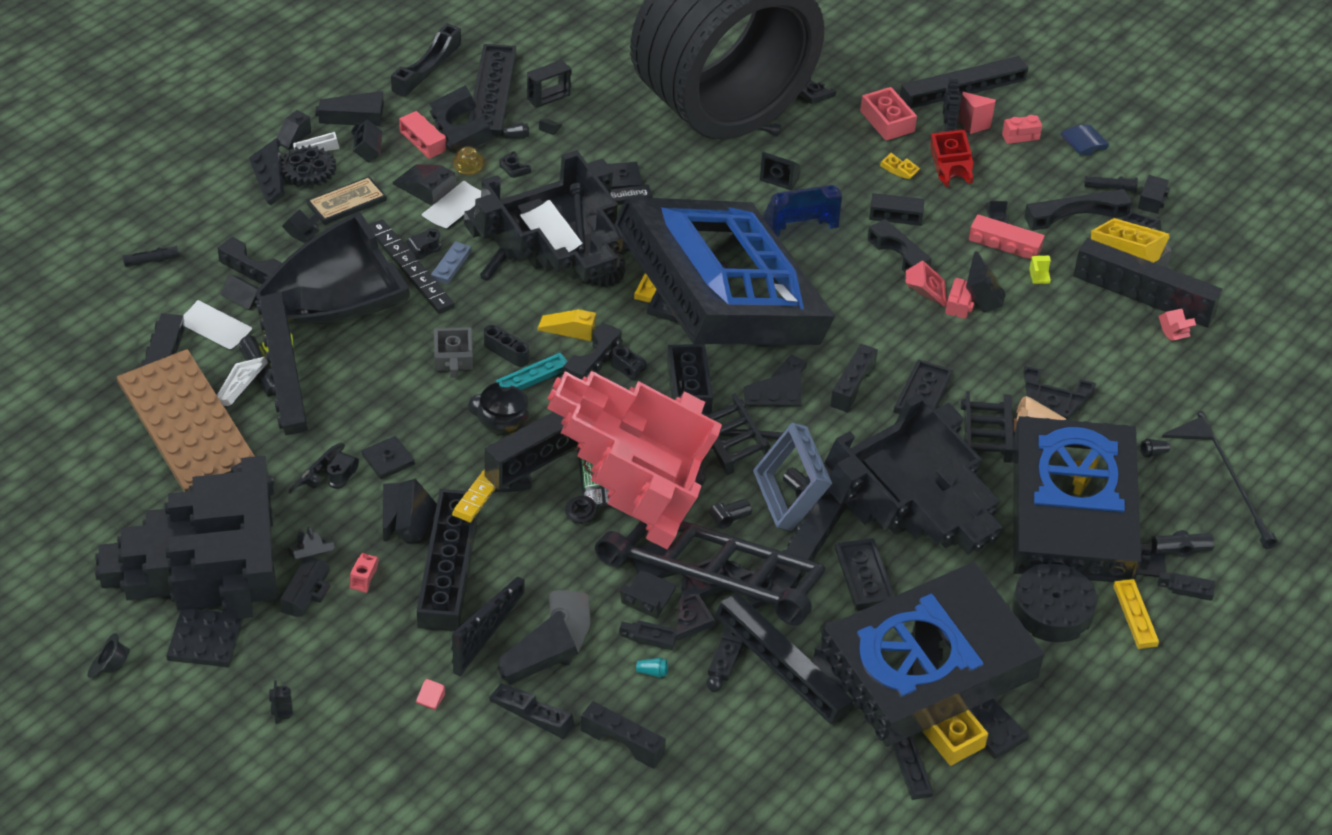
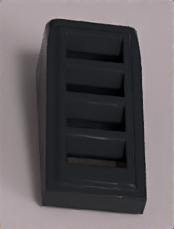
(1142, 220)

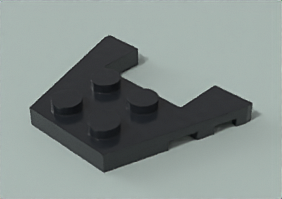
(1057, 399)

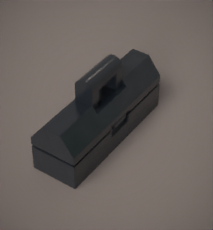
(304, 585)

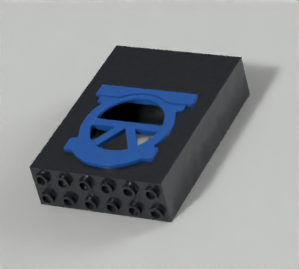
(1088, 533)
(986, 658)

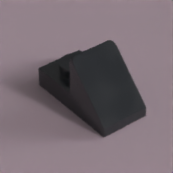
(997, 210)

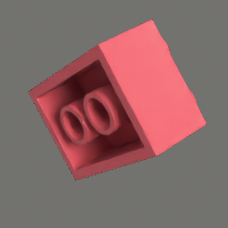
(888, 113)

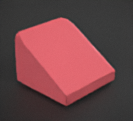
(431, 694)

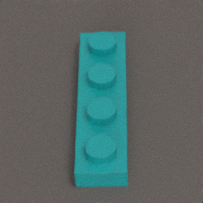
(534, 373)

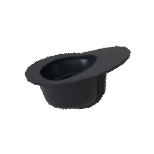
(110, 658)

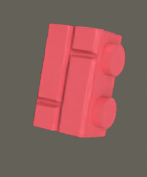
(1022, 129)
(959, 300)

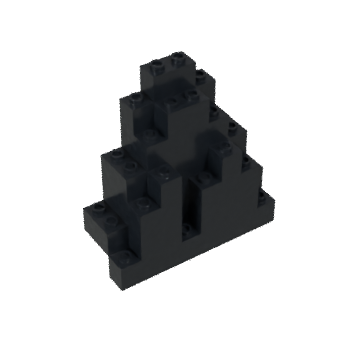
(599, 209)
(916, 479)
(202, 547)

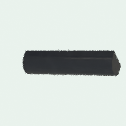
(252, 350)

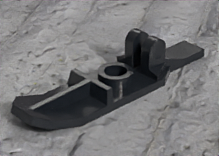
(310, 476)

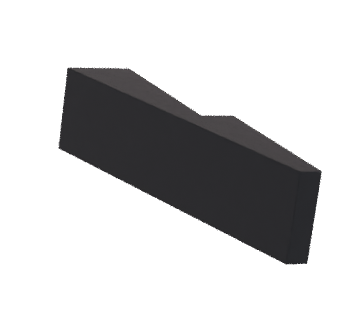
(527, 707)

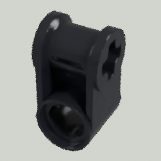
(423, 245)
(626, 361)
(341, 469)

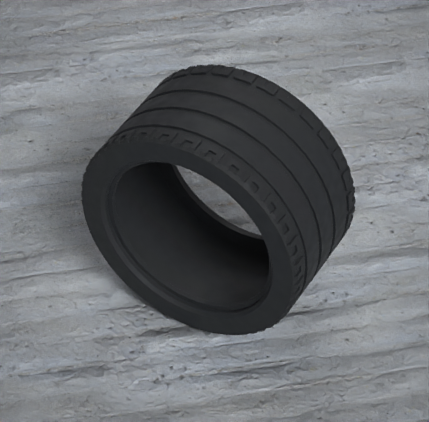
(744, 85)

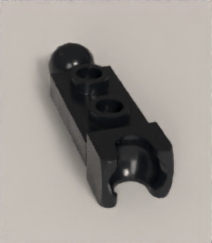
(724, 660)

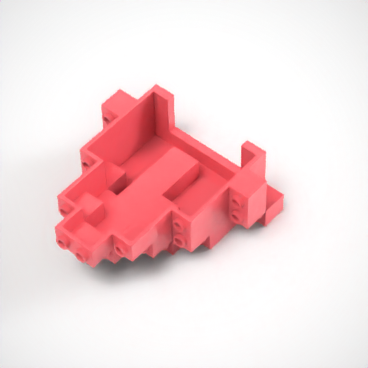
(639, 446)

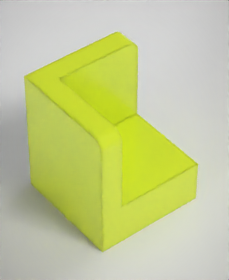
(1040, 269)

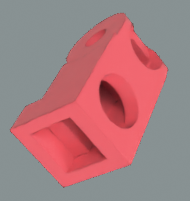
(363, 572)

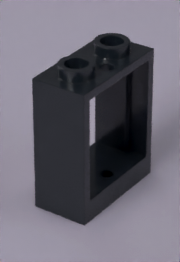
(534, 83)

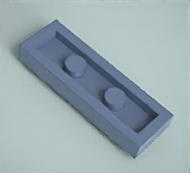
(451, 263)

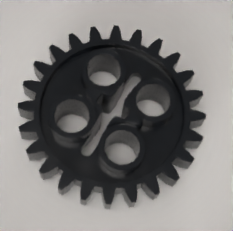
(951, 105)
(308, 166)

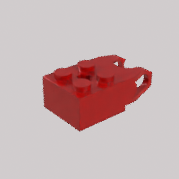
(952, 156)

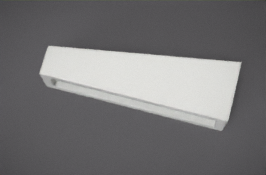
(328, 141)

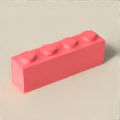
(1006, 237)

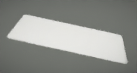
(784, 292)

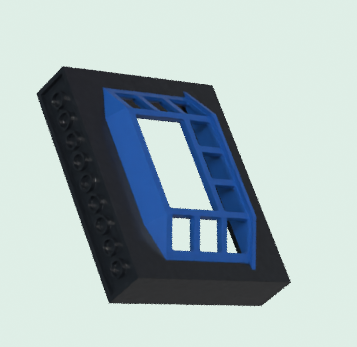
(696, 285)

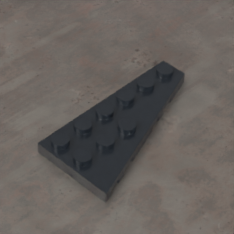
(478, 629)

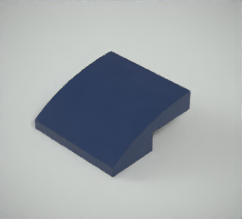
(1084, 139)

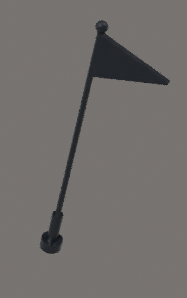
(1200, 430)

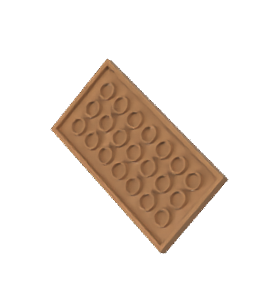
(184, 418)

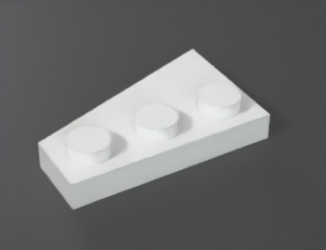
(239, 379)

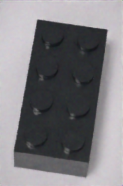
(690, 373)

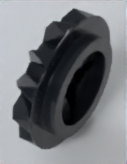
(582, 502)

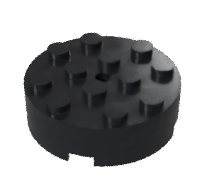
(1054, 602)

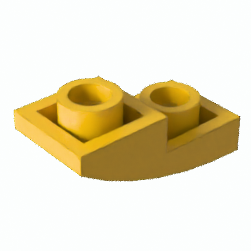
(903, 169)

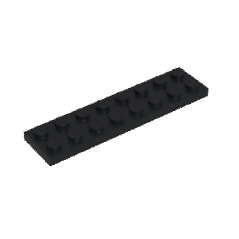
(493, 85)

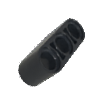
(506, 345)

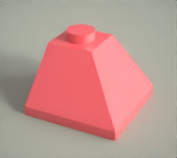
(927, 282)

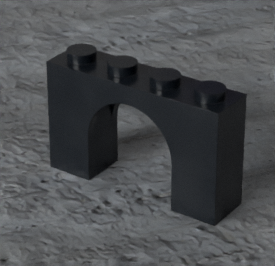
(448, 109)

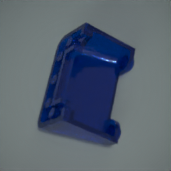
(804, 204)

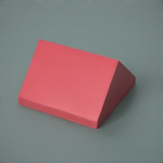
(976, 112)

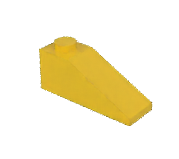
(573, 324)

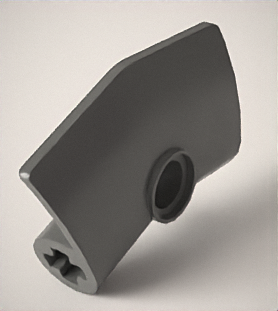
(575, 612)

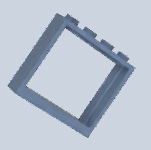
(798, 437)

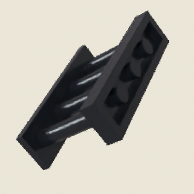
(1004, 421)
(720, 447)

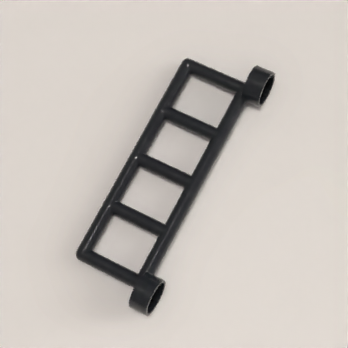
(790, 606)

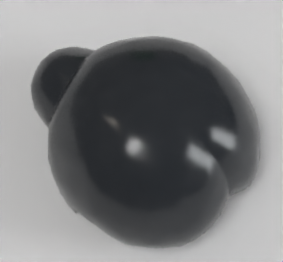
(500, 408)

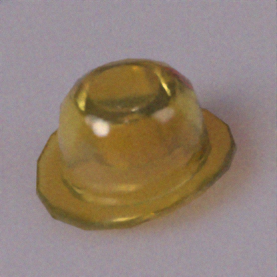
(468, 161)

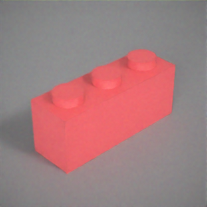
(422, 134)

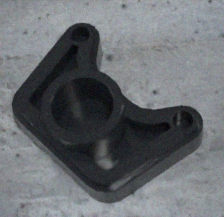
(512, 167)

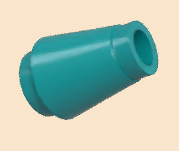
(653, 667)

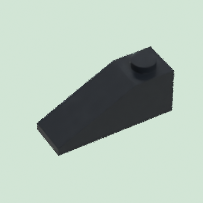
(390, 504)

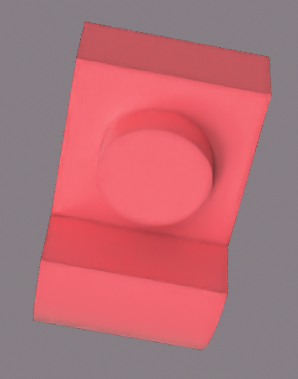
(1175, 325)

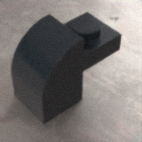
(302, 227)

